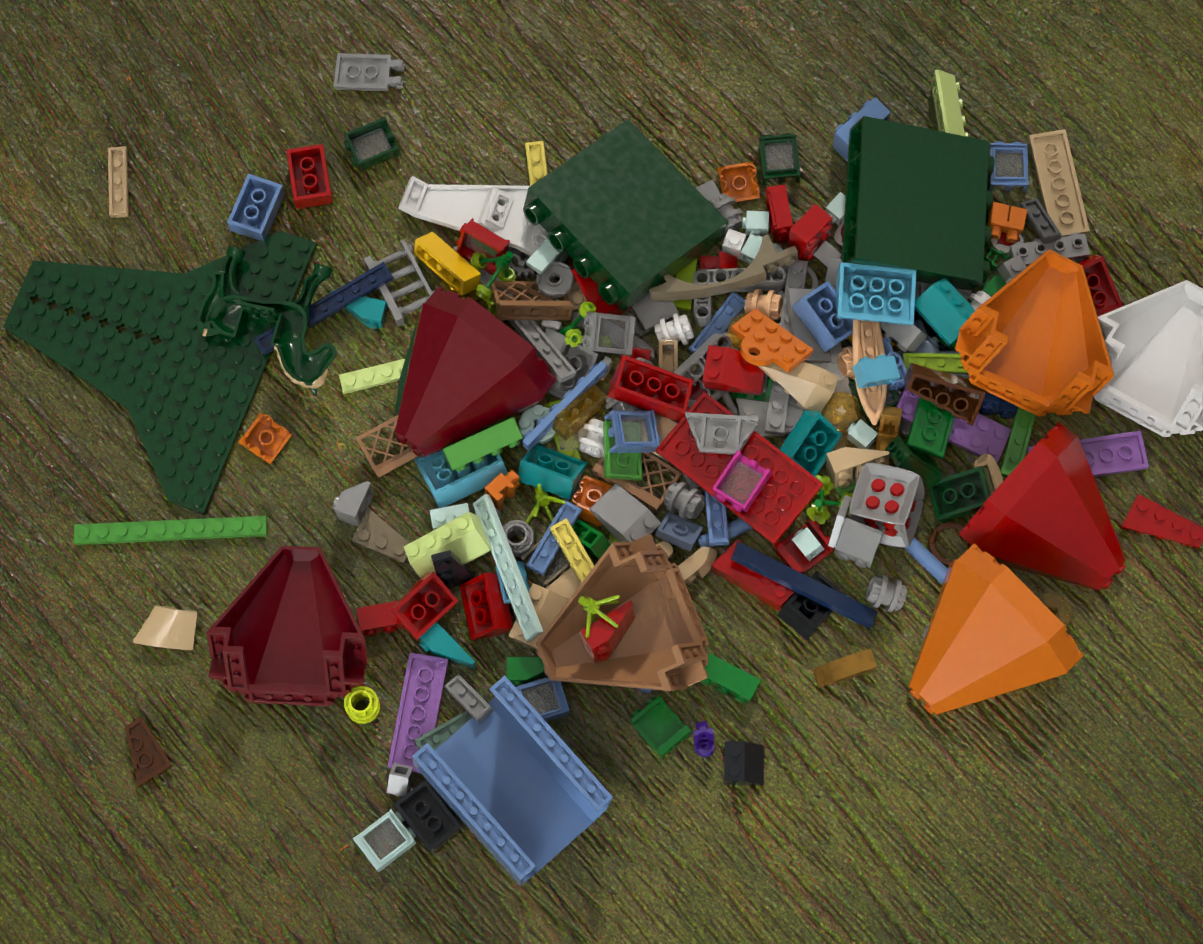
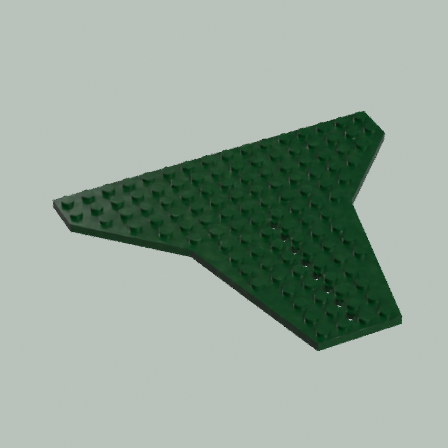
(182, 391)

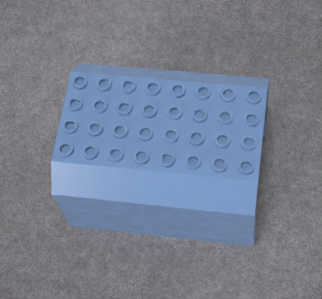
(515, 784)

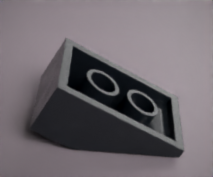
(805, 614)

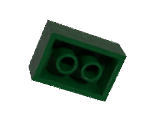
(961, 494)

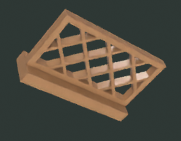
(528, 307)
(392, 463)
(637, 492)

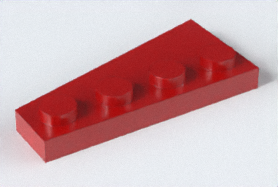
(1158, 521)

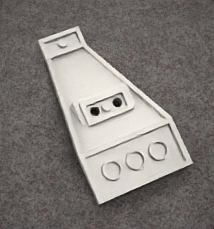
(458, 204)

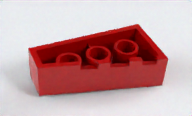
(751, 581)

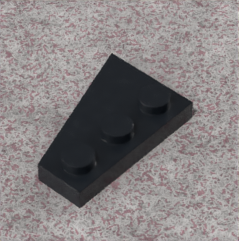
(451, 570)

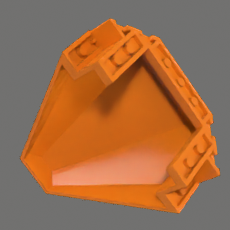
(1038, 340)
(987, 637)

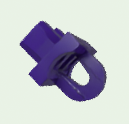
(703, 739)

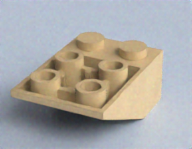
(846, 460)

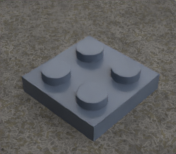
(679, 531)

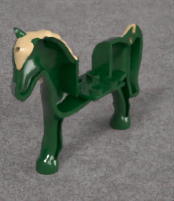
(229, 313)

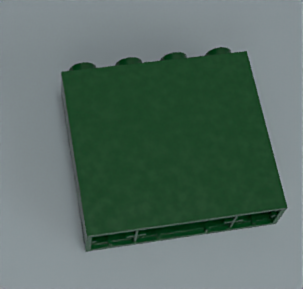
(918, 202)
(624, 215)

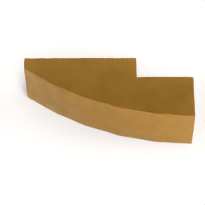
(888, 428)
(845, 668)

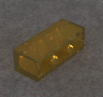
(579, 412)

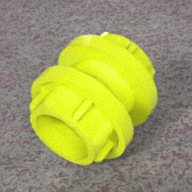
(363, 716)

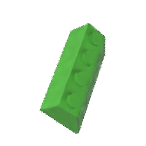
(482, 444)

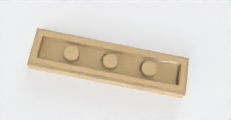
(118, 182)

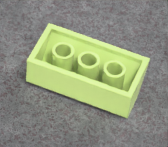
(947, 103)
(461, 536)

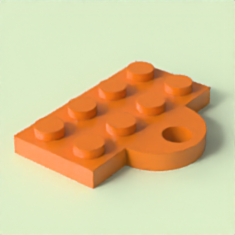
(769, 342)

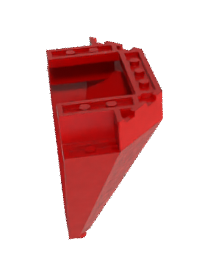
(1050, 517)

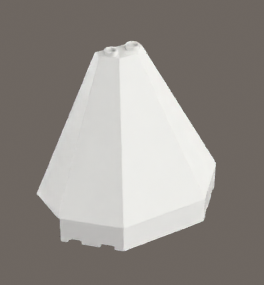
(1157, 360)

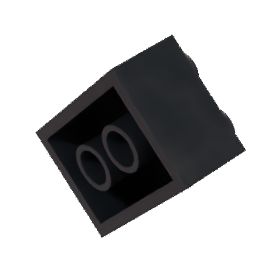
(428, 817)

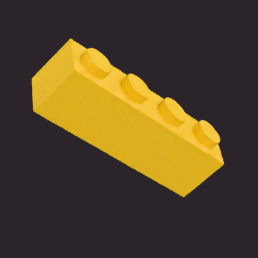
(447, 263)

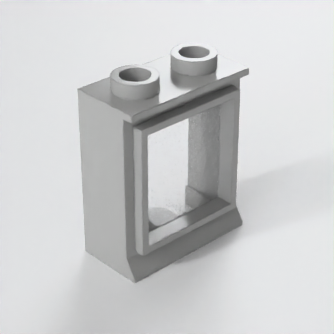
(608, 333)

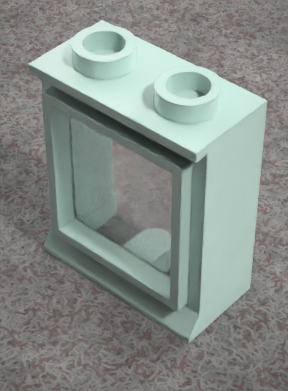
(385, 840)

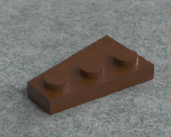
(146, 752)

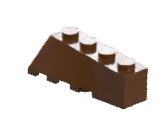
(946, 391)

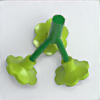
(818, 510)

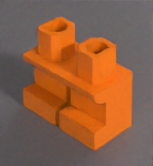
(1006, 220)
(502, 487)

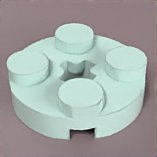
(529, 418)

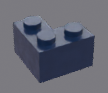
(997, 406)

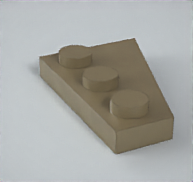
(380, 537)

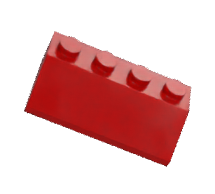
(650, 388)

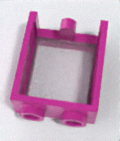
(741, 482)

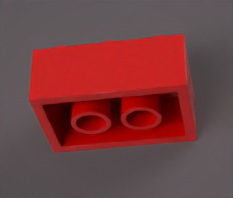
(309, 176)
(810, 232)

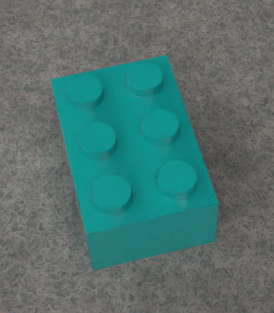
(810, 441)

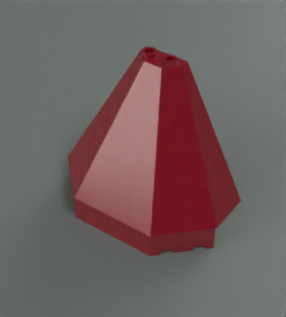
(465, 375)
(289, 635)

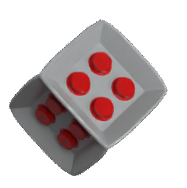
(889, 502)

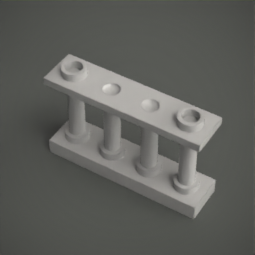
(399, 313)

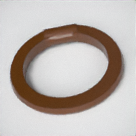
(933, 537)

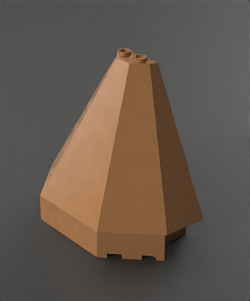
(662, 644)

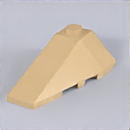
(806, 383)

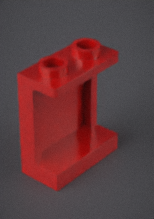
(793, 557)

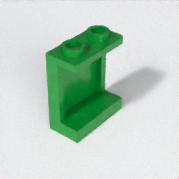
(659, 726)

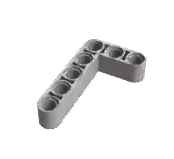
(713, 275)
(698, 358)

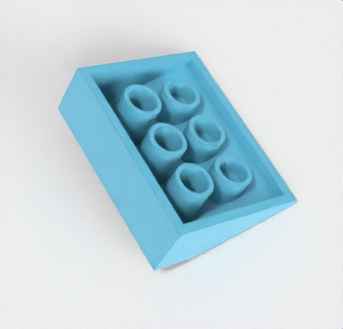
(875, 293)
(449, 485)

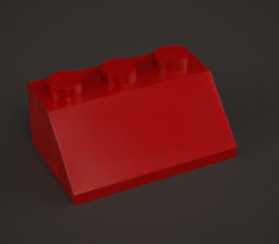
(592, 295)
(485, 607)

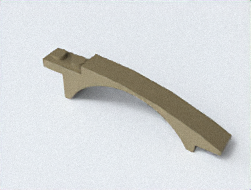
(766, 261)

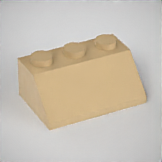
(547, 606)

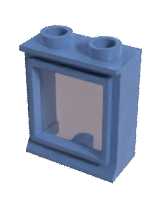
(1009, 165)
(633, 431)
(546, 698)

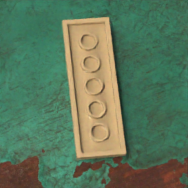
(1059, 181)

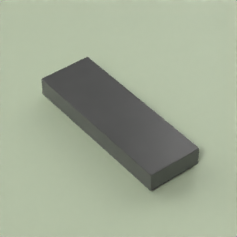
(1041, 221)

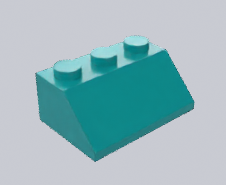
(944, 310)
(553, 470)

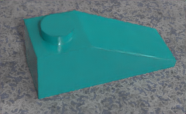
(368, 311)
(444, 646)

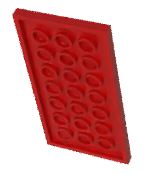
(780, 499)

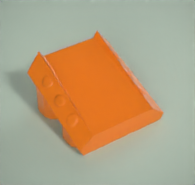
(739, 181)
(265, 438)
(587, 494)

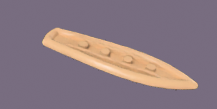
(869, 343)

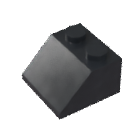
(743, 763)

